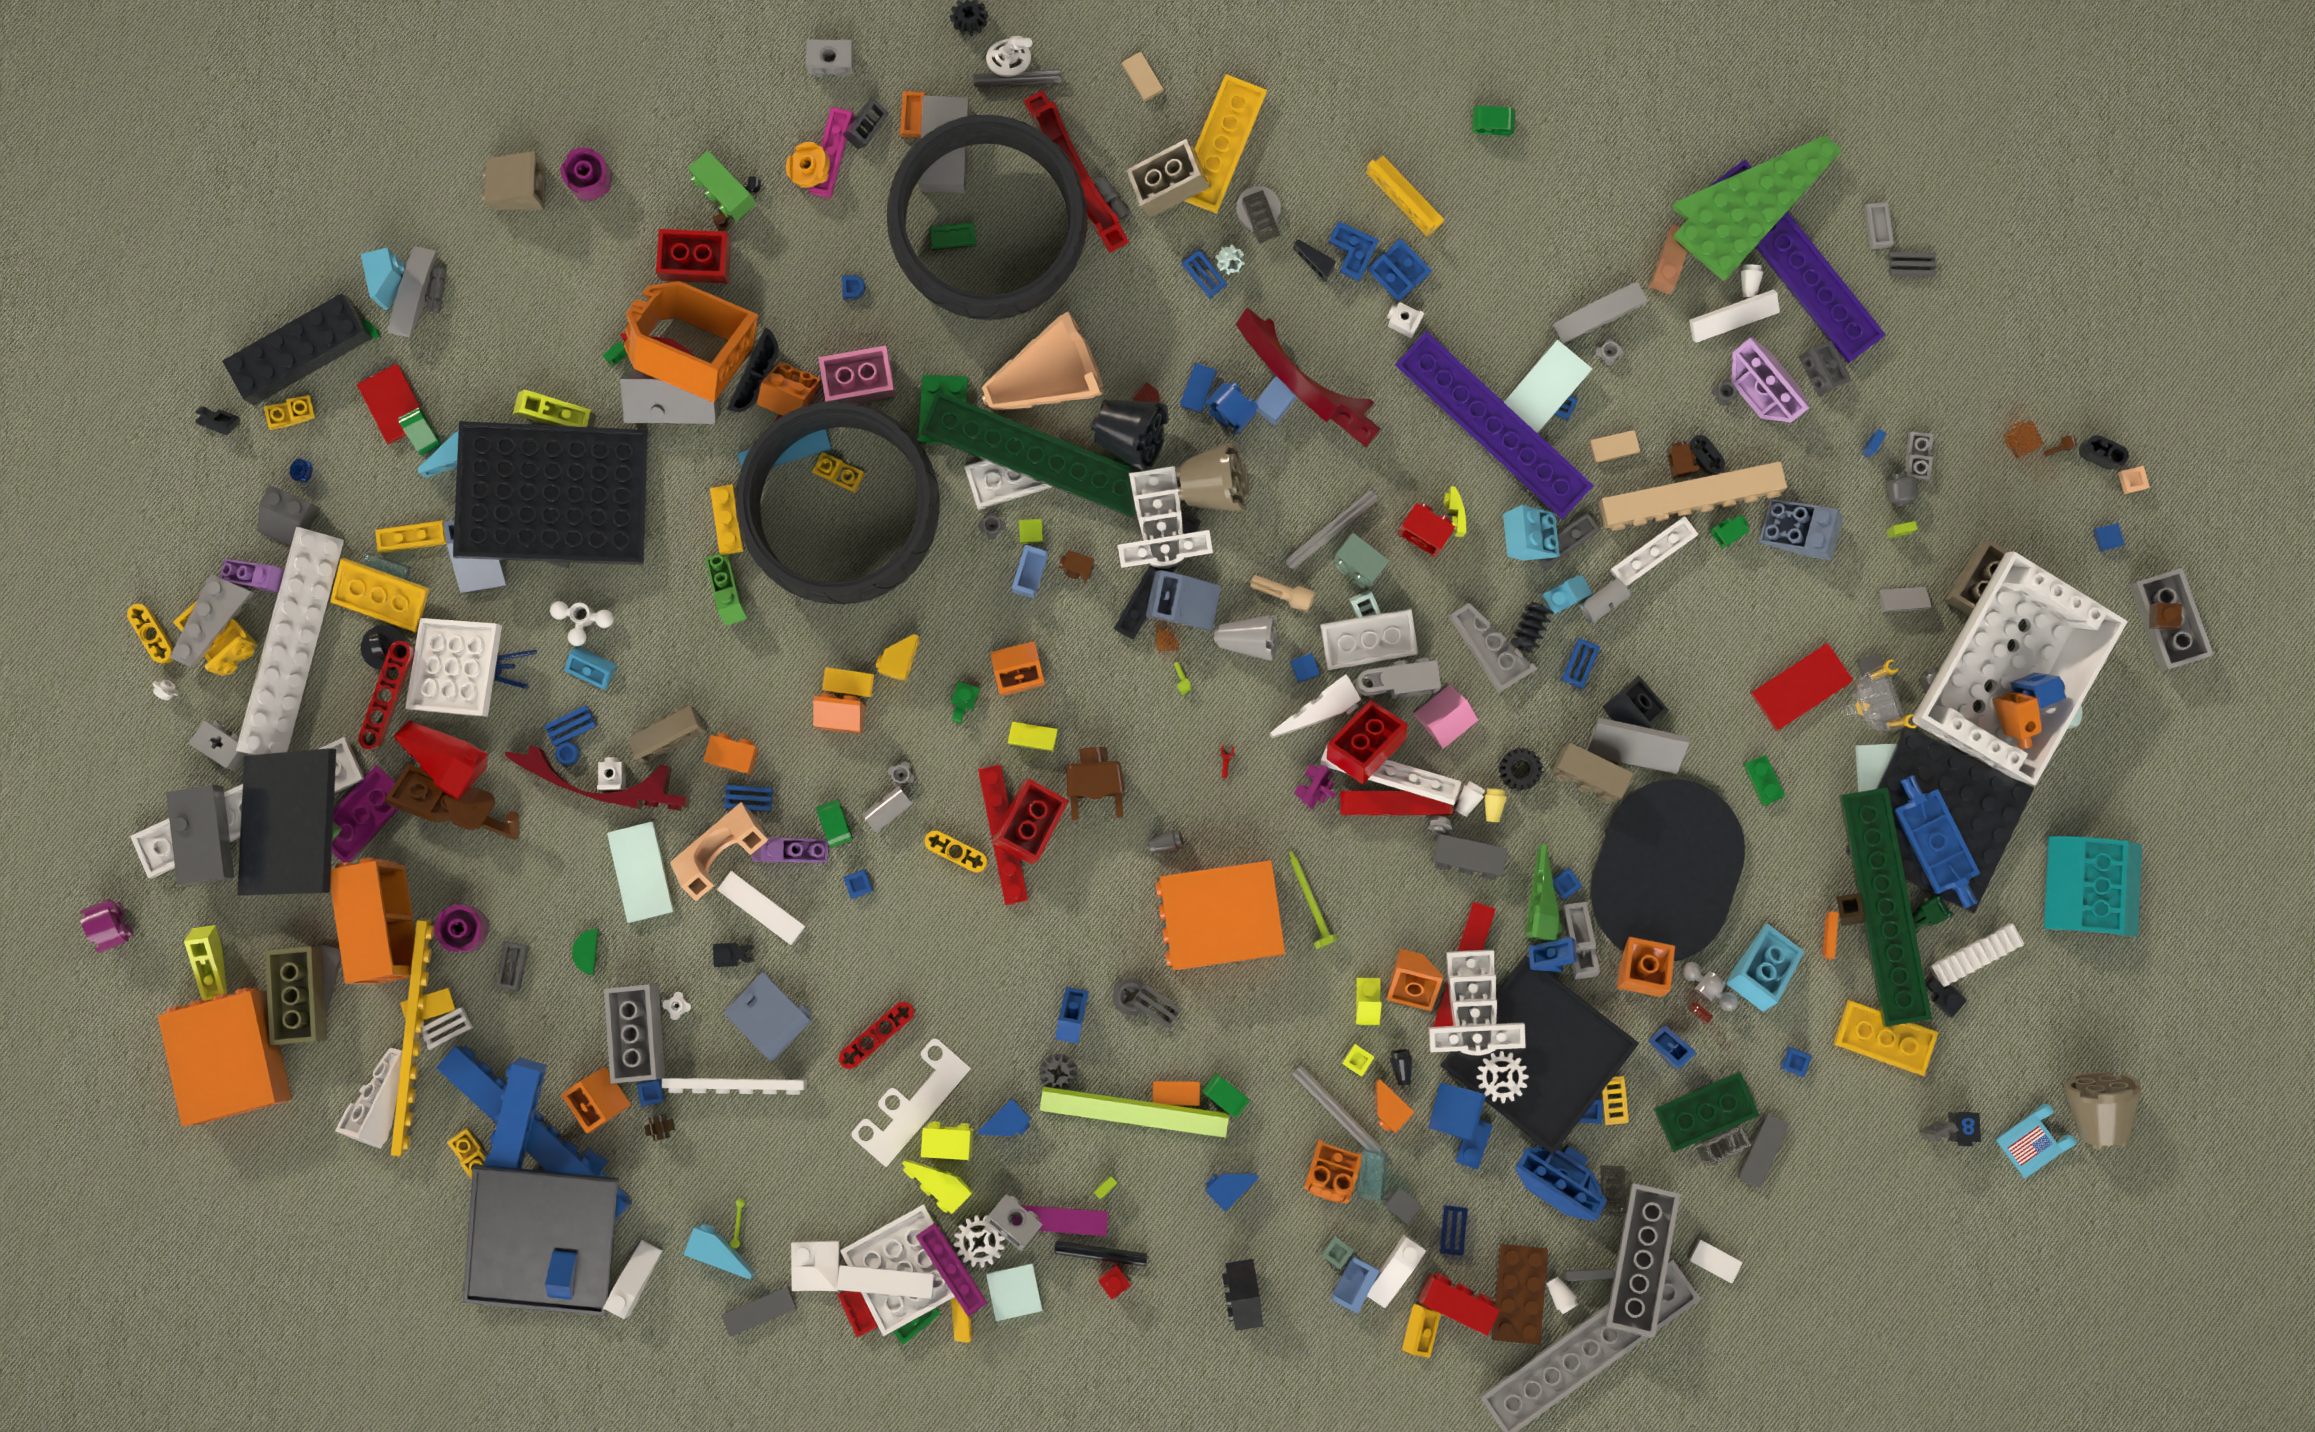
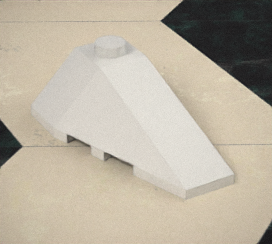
(1333, 702)
(373, 1113)

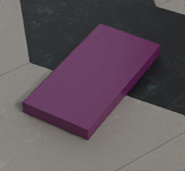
(362, 814)

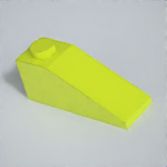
(550, 410)
(207, 961)

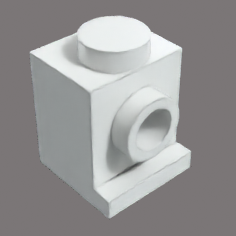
(1405, 327)
(617, 781)

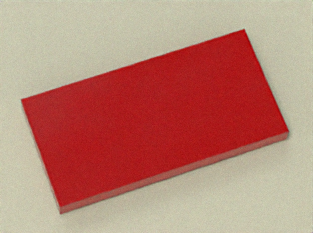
(1801, 686)

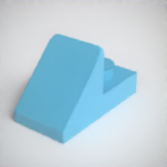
(1567, 594)

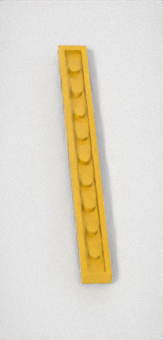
(411, 1046)

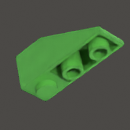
(725, 589)

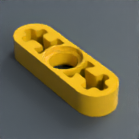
(142, 628)
(943, 838)

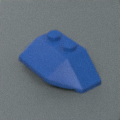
(1560, 1184)

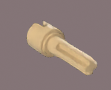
(1298, 598)

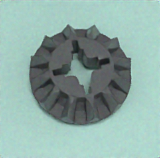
(1119, 996)
(1052, 1062)

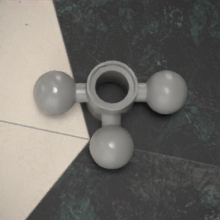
(1710, 986)

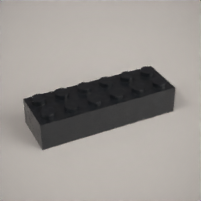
(297, 349)

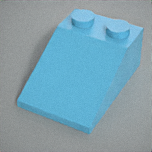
(1765, 968)

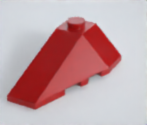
(447, 759)

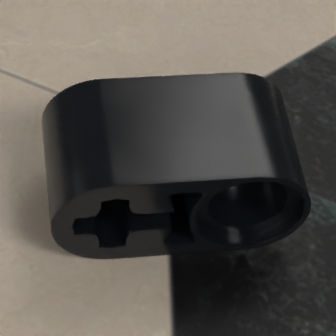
(2102, 454)

